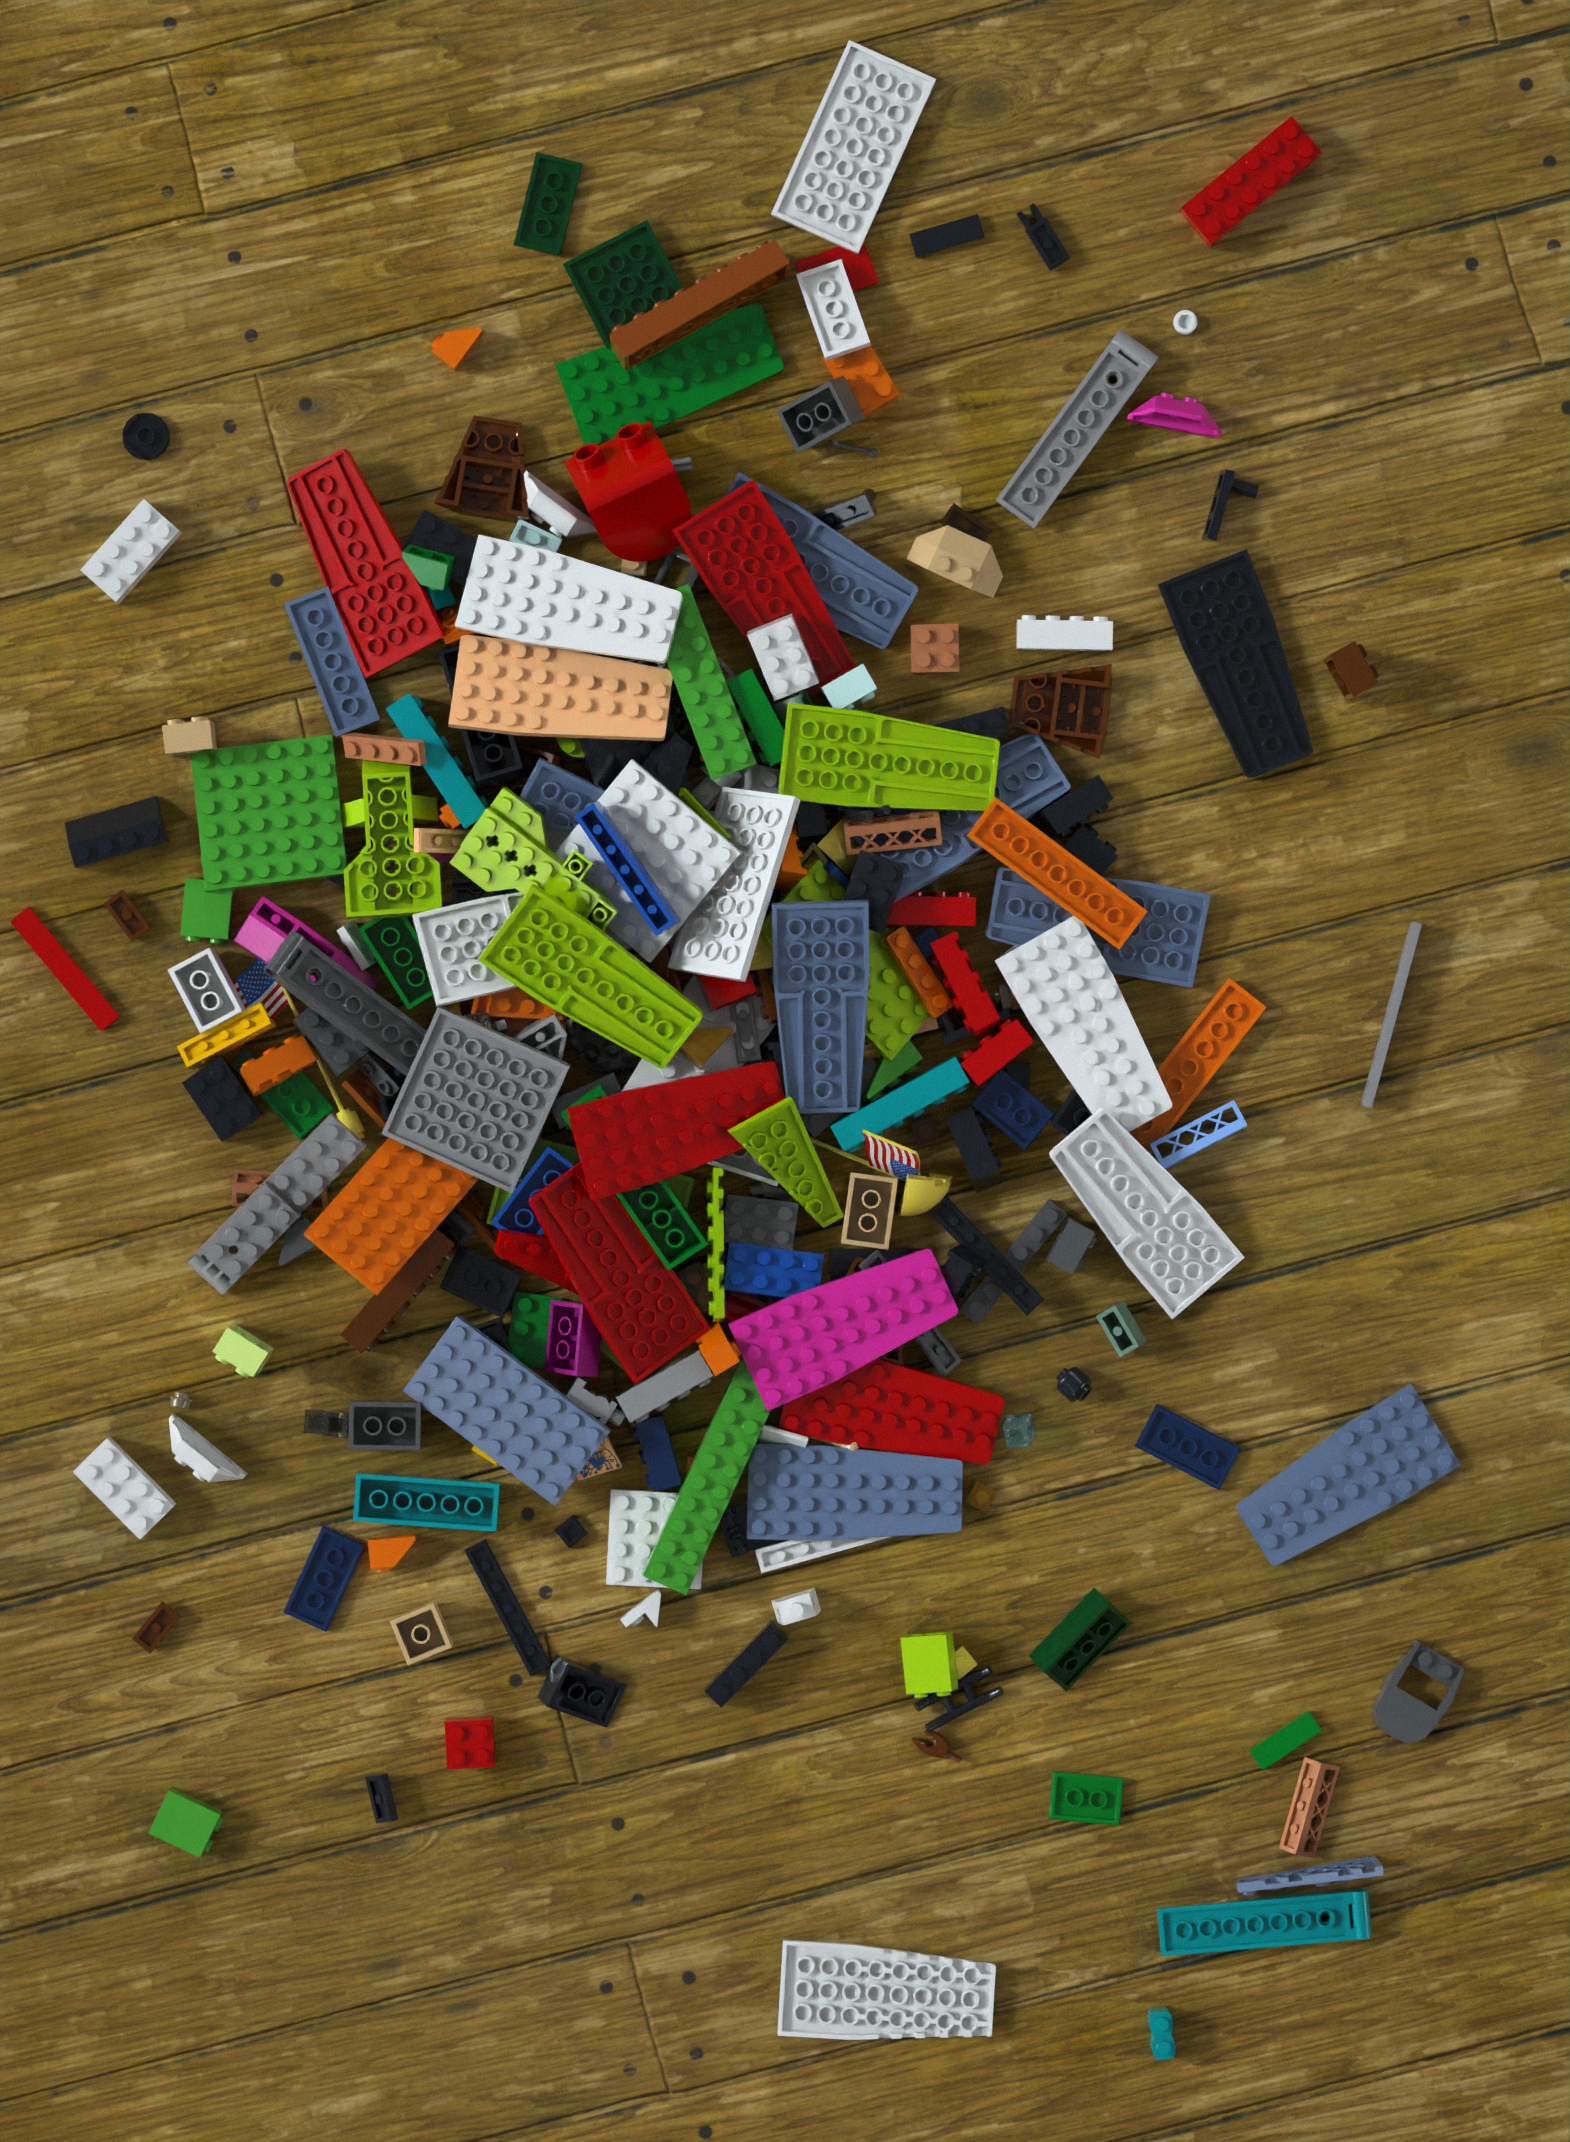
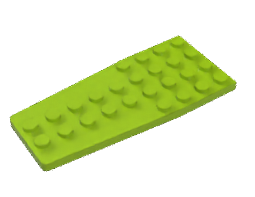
(884, 760)
(590, 978)

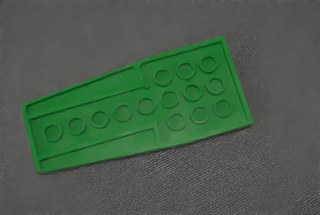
(674, 382)

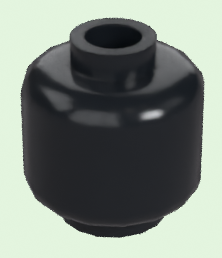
(1073, 1384)

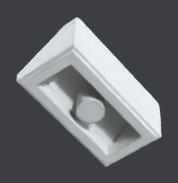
(773, 1435)

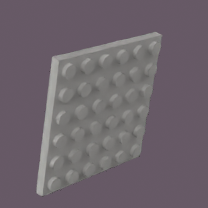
(475, 1099)

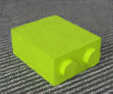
(929, 1664)

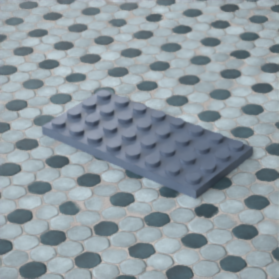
(506, 1410)

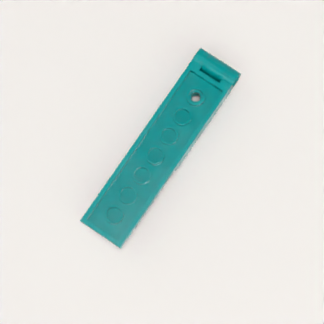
(1264, 1922)

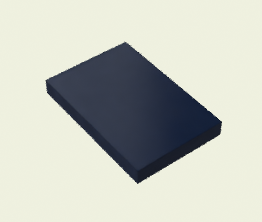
(1012, 1109)

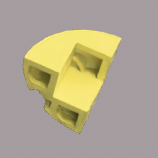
(835, 848)
(923, 1193)

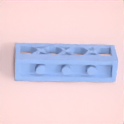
(1206, 1141)

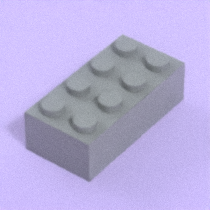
(665, 1385)

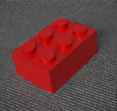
(995, 1051)

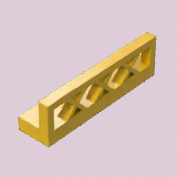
(226, 1036)

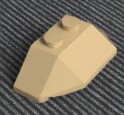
(958, 559)

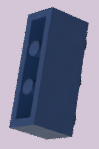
(657, 1453)

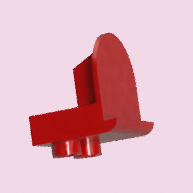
(631, 493)

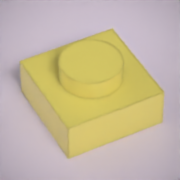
(964, 1662)

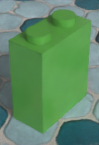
(206, 913)
(186, 1822)

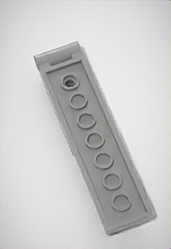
(1076, 429)
(276, 1204)

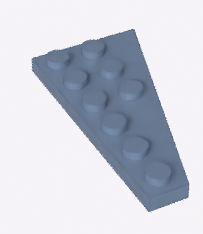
(558, 795)

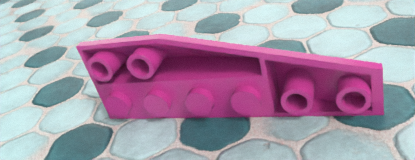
(270, 925)

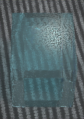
(1019, 1431)

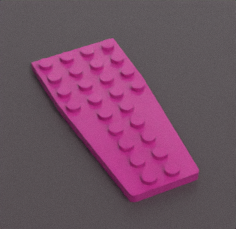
(841, 1325)

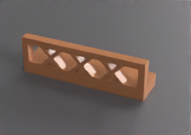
(893, 823)
(248, 1181)
(1305, 1807)

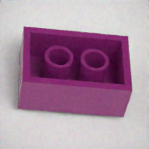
(572, 1340)

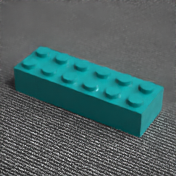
(440, 765)
(899, 1103)
(426, 1501)

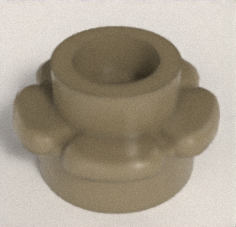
(180, 1400)

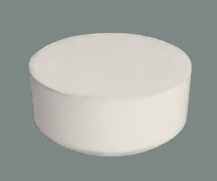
(1185, 322)

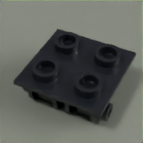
(735, 1531)

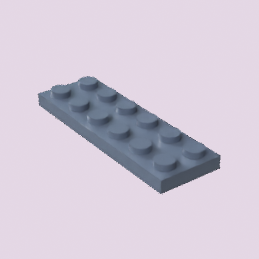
(332, 661)

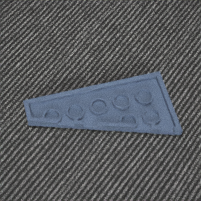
(1319, 1875)

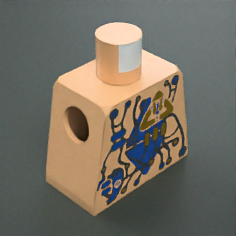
(602, 1461)

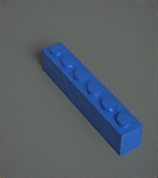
(627, 868)

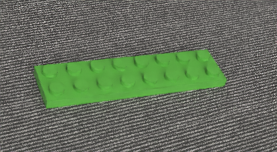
(706, 694)

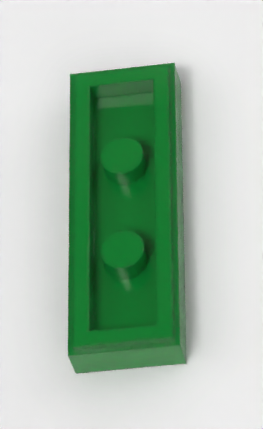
(1285, 1740)

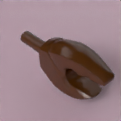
(939, 1748)

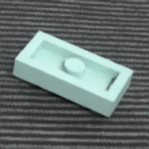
(533, 536)

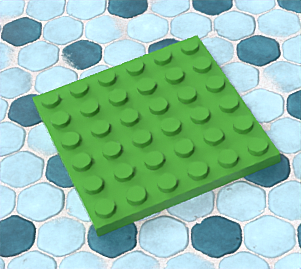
(269, 813)

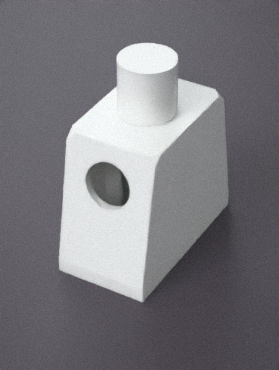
(796, 1606)

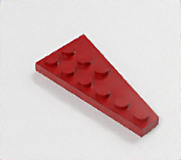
(533, 1254)

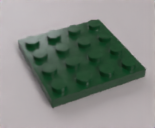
(622, 278)

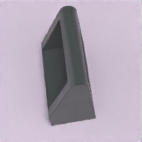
(666, 565)

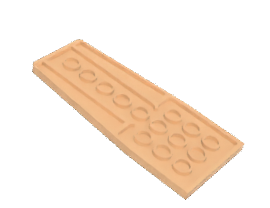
(556, 692)

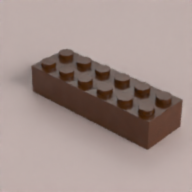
(408, 1282)

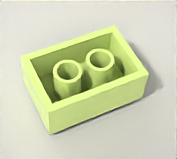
(242, 1351)

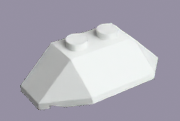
(555, 510)
(200, 1454)

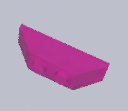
(1176, 415)

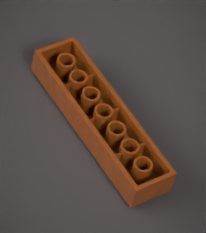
(699, 304)

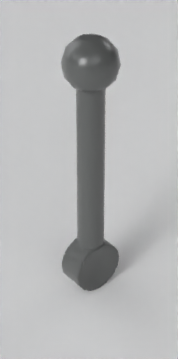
(872, 452)

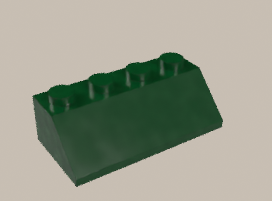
(1080, 1639)

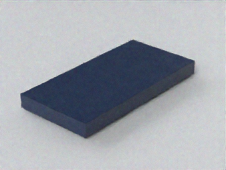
(1187, 1446)
(324, 1578)

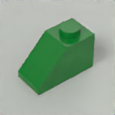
(429, 566)

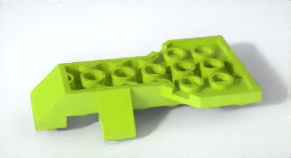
(390, 814)
(522, 830)

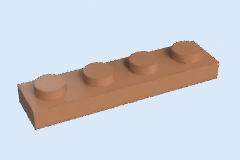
(384, 749)

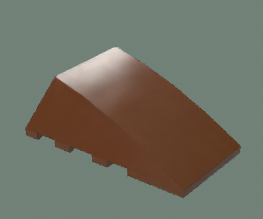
(488, 473)
(1065, 706)

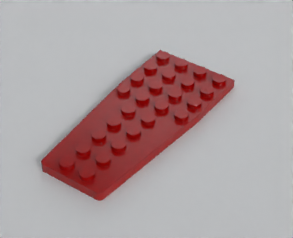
(363, 564)
(760, 575)
(667, 1126)
(617, 1275)
(900, 1412)

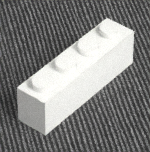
(1064, 634)

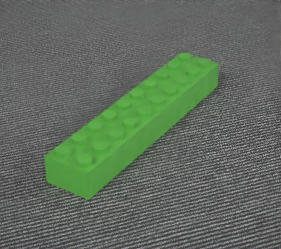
(708, 1484)

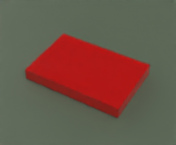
(857, 266)

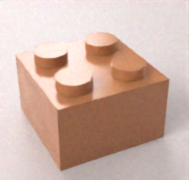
(934, 648)

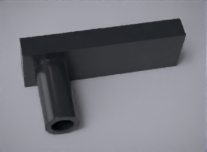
(1225, 485)
(849, 510)
(951, 1030)

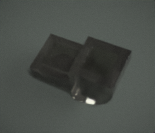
(326, 1422)

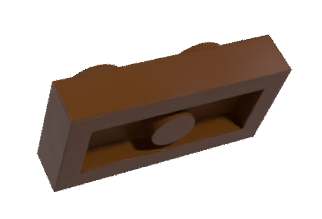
(127, 915)
(156, 1627)

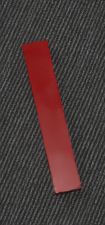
(65, 969)

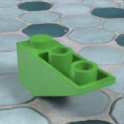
(888, 1072)

